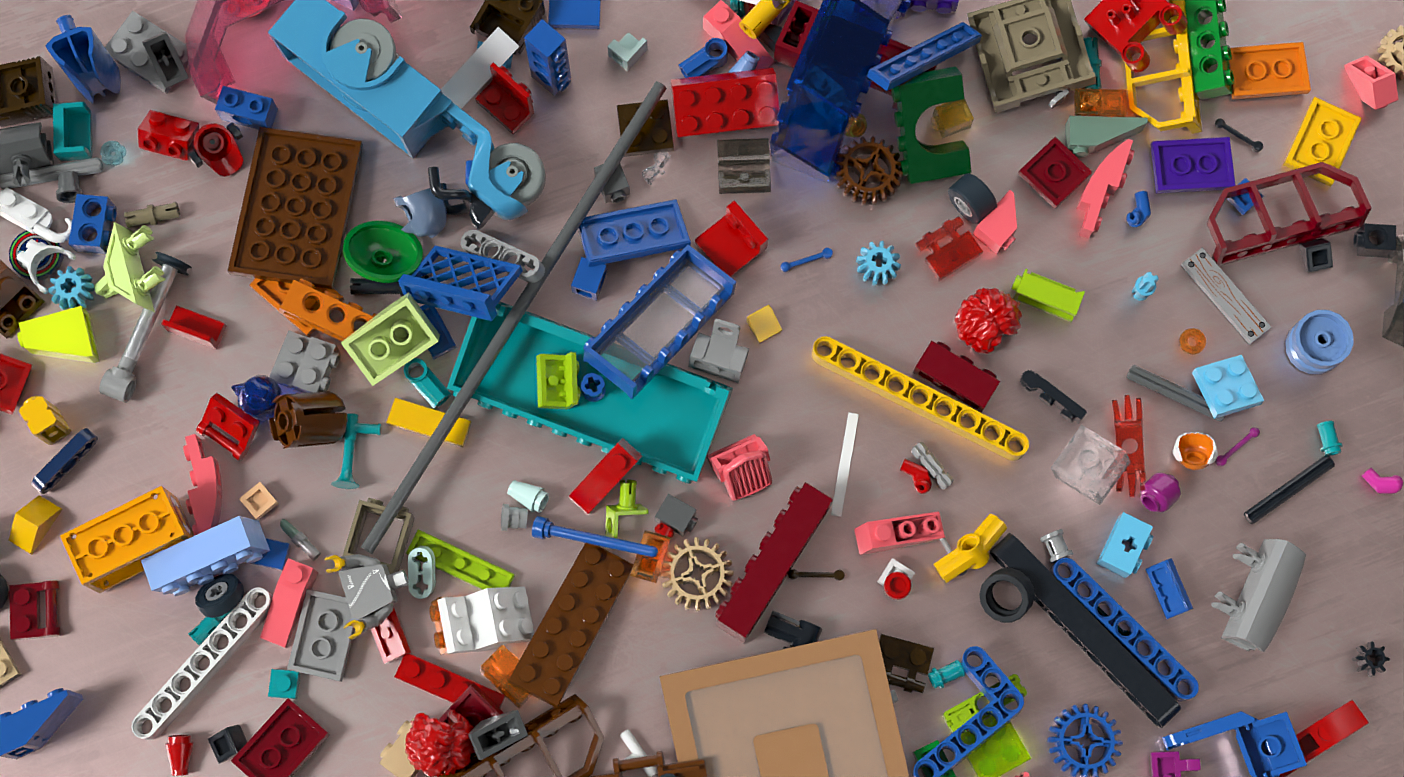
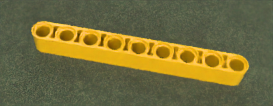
(933, 398)

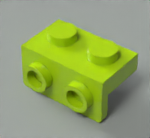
(557, 381)

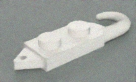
(30, 216)

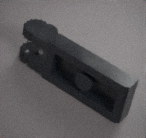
(1051, 395)

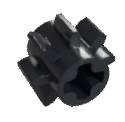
(1369, 666)

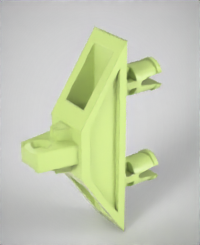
(124, 267)

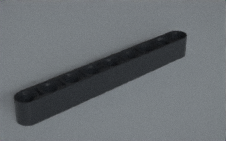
(1088, 633)

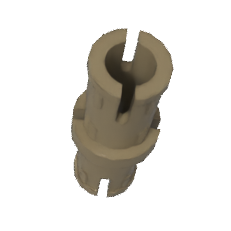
(152, 214)

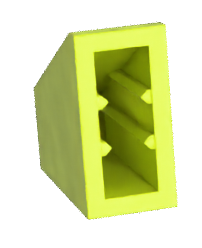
(60, 335)

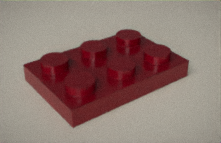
(281, 744)

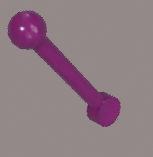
(1222, 459)

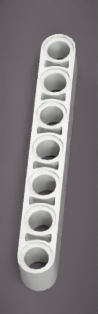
(191, 669)

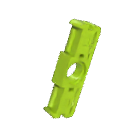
(967, 709)

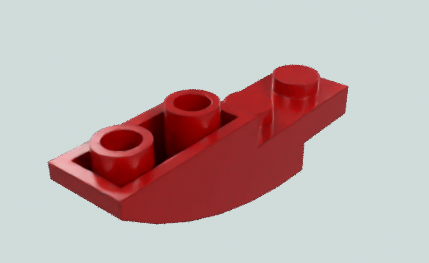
(1329, 731)

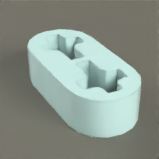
(415, 572)

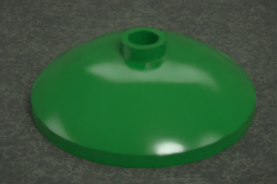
(382, 251)

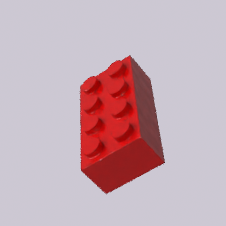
(725, 102)

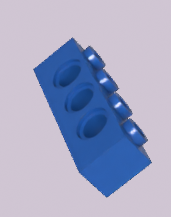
(548, 57)

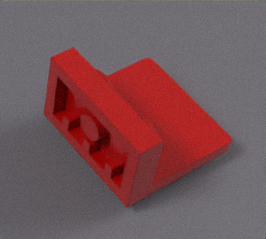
(506, 99)
(732, 240)

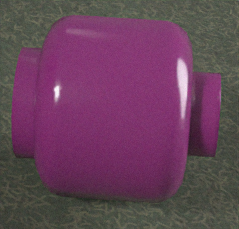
(1160, 492)

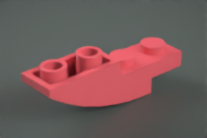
(1103, 183)
(205, 500)

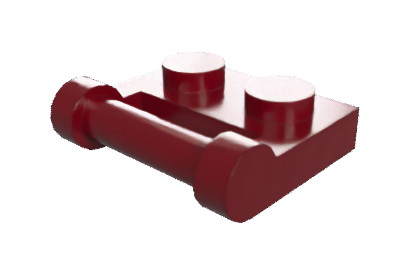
(25, 610)

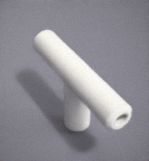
(636, 750)

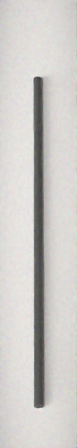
(512, 320)

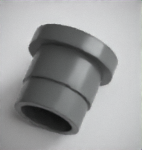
(68, 187)

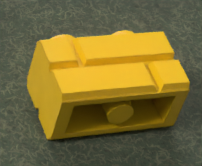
(44, 420)

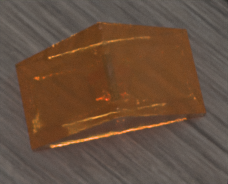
(651, 567)

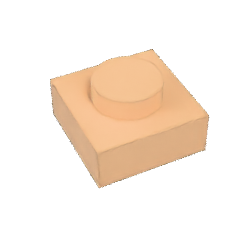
(258, 501)

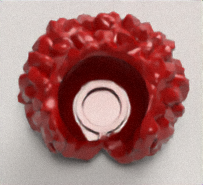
(986, 318)
(438, 746)

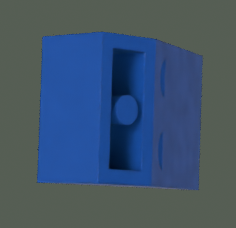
(35, 723)

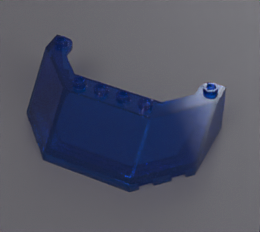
(830, 82)

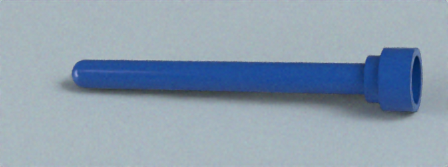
(544, 528)

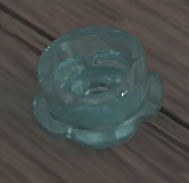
(109, 147)

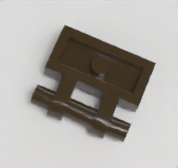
(907, 656)

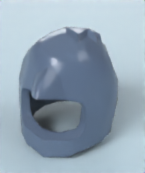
(424, 212)

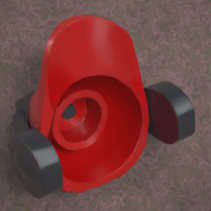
(217, 148)

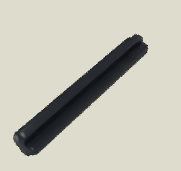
(1289, 489)

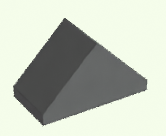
(165, 59)
(497, 733)

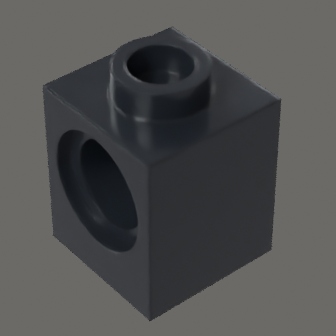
(1383, 233)

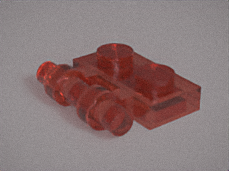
(952, 255)

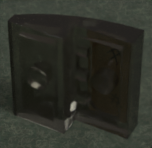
(743, 166)

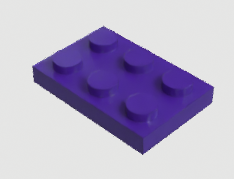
(1192, 165)

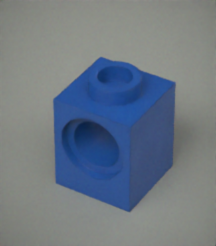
(588, 279)

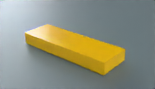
(425, 420)

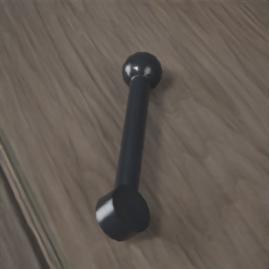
(1256, 146)

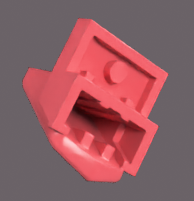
(742, 467)

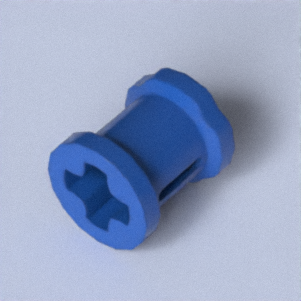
(587, 392)

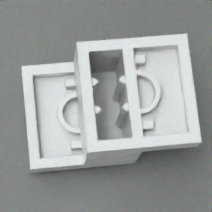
(486, 619)

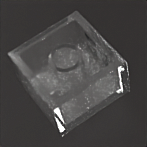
(1090, 464)

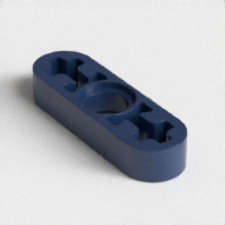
(64, 460)

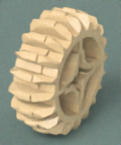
(685, 577)

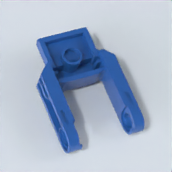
(1266, 744)

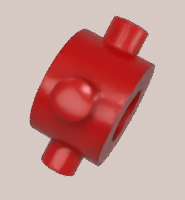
(665, 530)

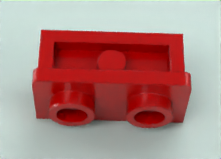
(166, 134)

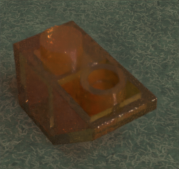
(1100, 102)

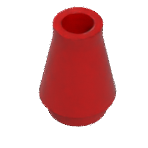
(179, 753)

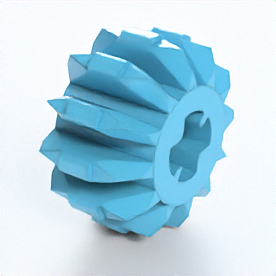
(869, 267)
(66, 282)

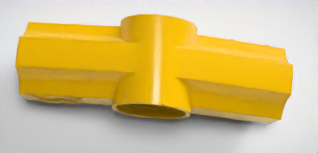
(971, 549)

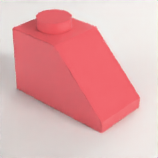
(1373, 82)
(999, 226)

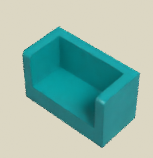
(72, 131)

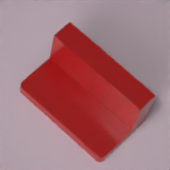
(195, 327)

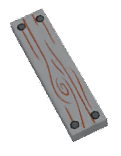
(1225, 296)

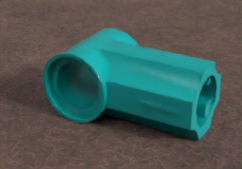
(427, 384)

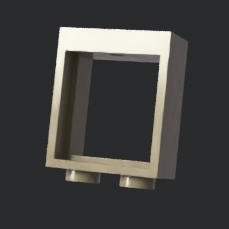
(376, 507)

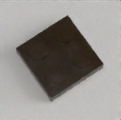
(654, 135)

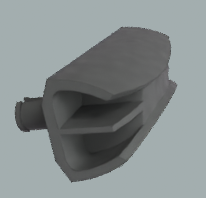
(24, 149)

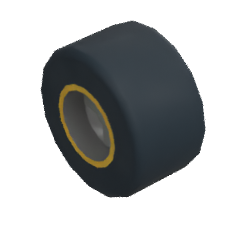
(972, 198)

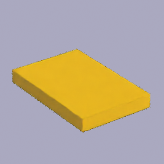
(1322, 138)

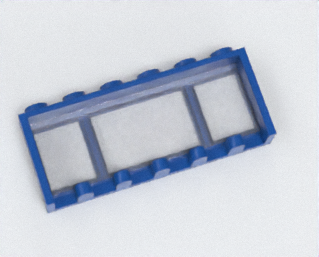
(659, 320)

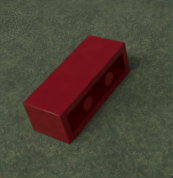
(956, 376)

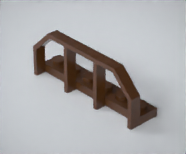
(537, 729)

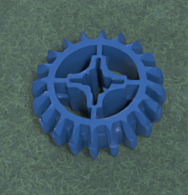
(1084, 753)

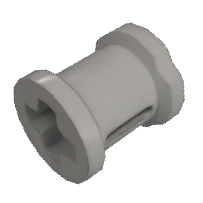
(1056, 545)

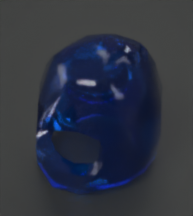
(256, 396)

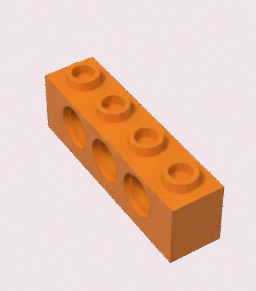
(294, 307)

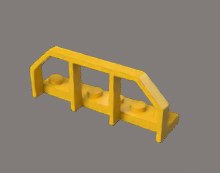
(1191, 115)

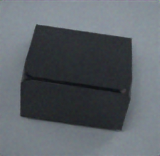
(771, 35)
(1316, 254)
(227, 743)

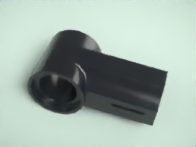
(791, 630)

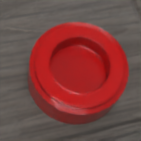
(897, 585)

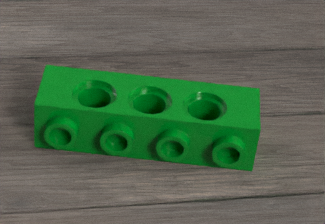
(1218, 82)

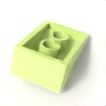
(391, 339)

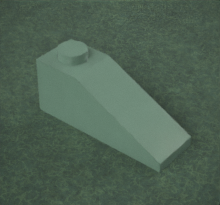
(1093, 133)

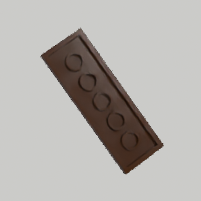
(571, 624)

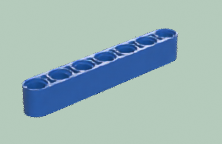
(1136, 631)

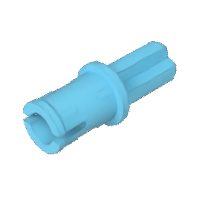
(1145, 286)

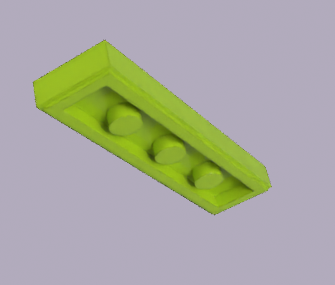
(461, 563)

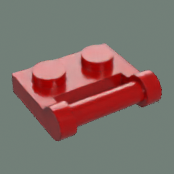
(231, 420)

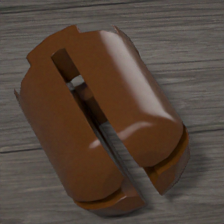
(308, 419)

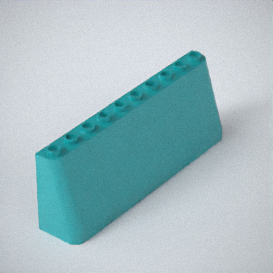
(666, 422)

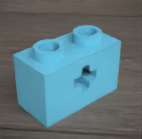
(1113, 554)

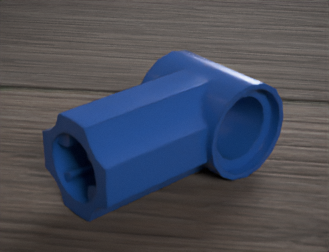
(702, 62)

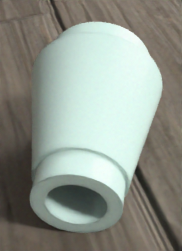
(528, 495)

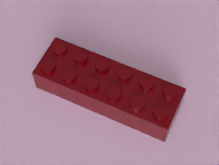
(775, 560)

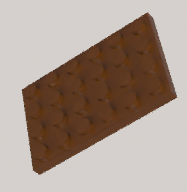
(295, 207)

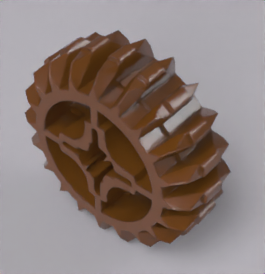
(877, 175)

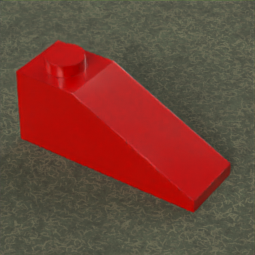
(605, 475)

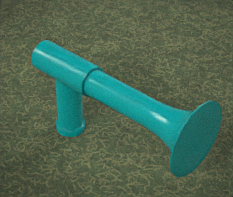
(346, 479)

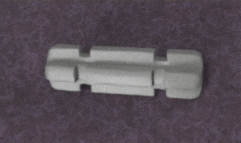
(933, 466)

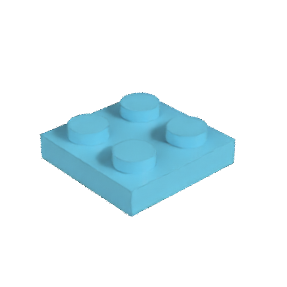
(1227, 386)

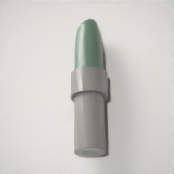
(299, 539)

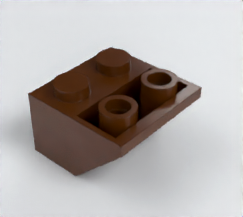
(16, 300)

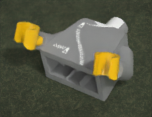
(367, 589)

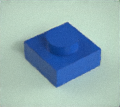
(1242, 202)

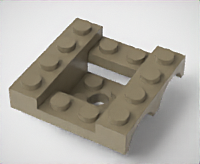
(1004, 51)

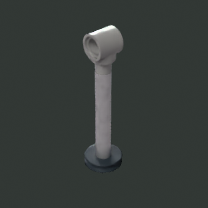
(119, 381)

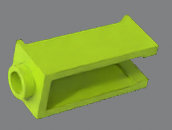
(1047, 295)

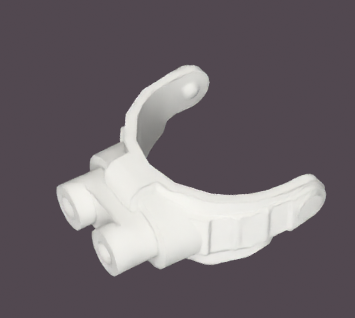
(33, 256)

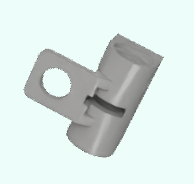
(719, 352)

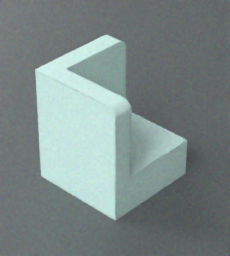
(627, 51)

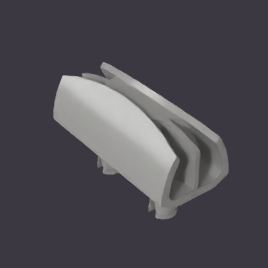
(1264, 595)

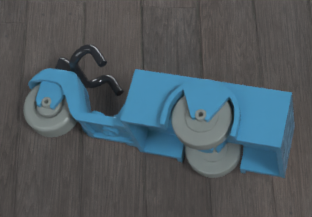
(372, 80)

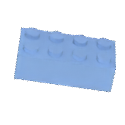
(205, 556)

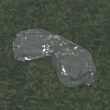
(652, 172)

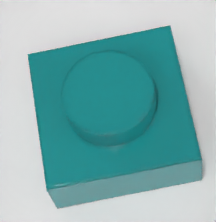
(284, 684)

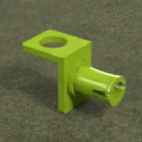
(625, 507)

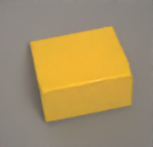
(763, 323)

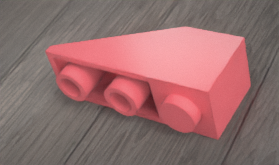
(898, 532)

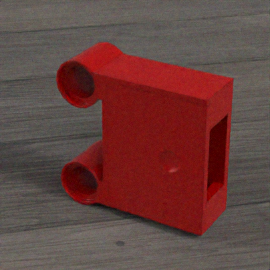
(1128, 22)

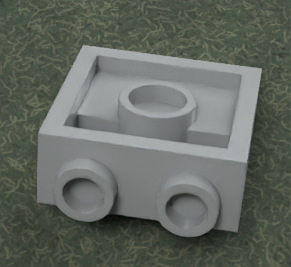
(305, 363)

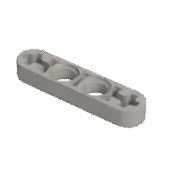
(504, 252)

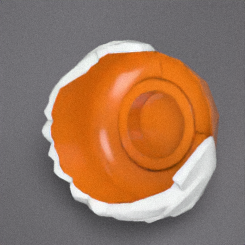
(1195, 450)

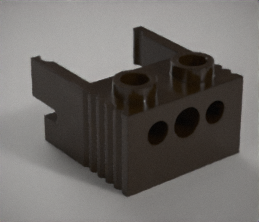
(511, 16)
(26, 91)

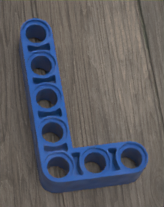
(975, 725)

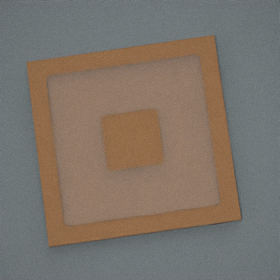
(790, 713)

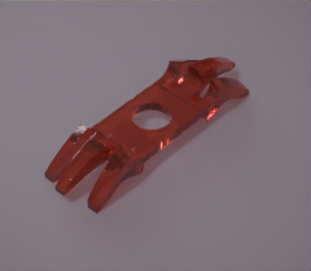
(1131, 430)

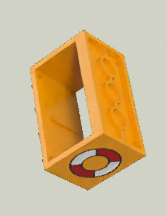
(117, 541)

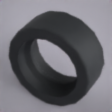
(996, 611)

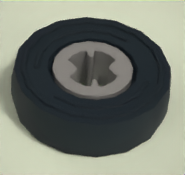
(219, 595)

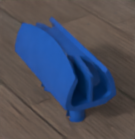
(84, 59)

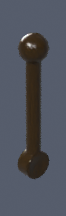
(837, 575)

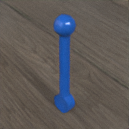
(826, 253)

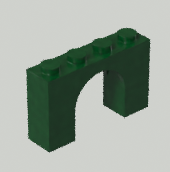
(913, 97)

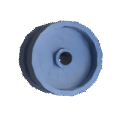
(1319, 342)

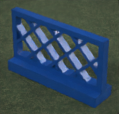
(452, 295)

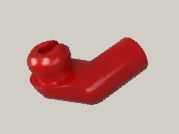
(919, 475)

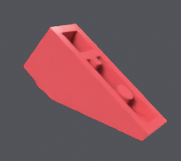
(724, 24)
(287, 602)

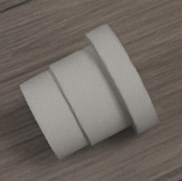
(513, 517)

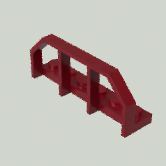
(1300, 231)

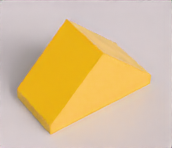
(33, 523)

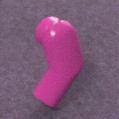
(1383, 485)

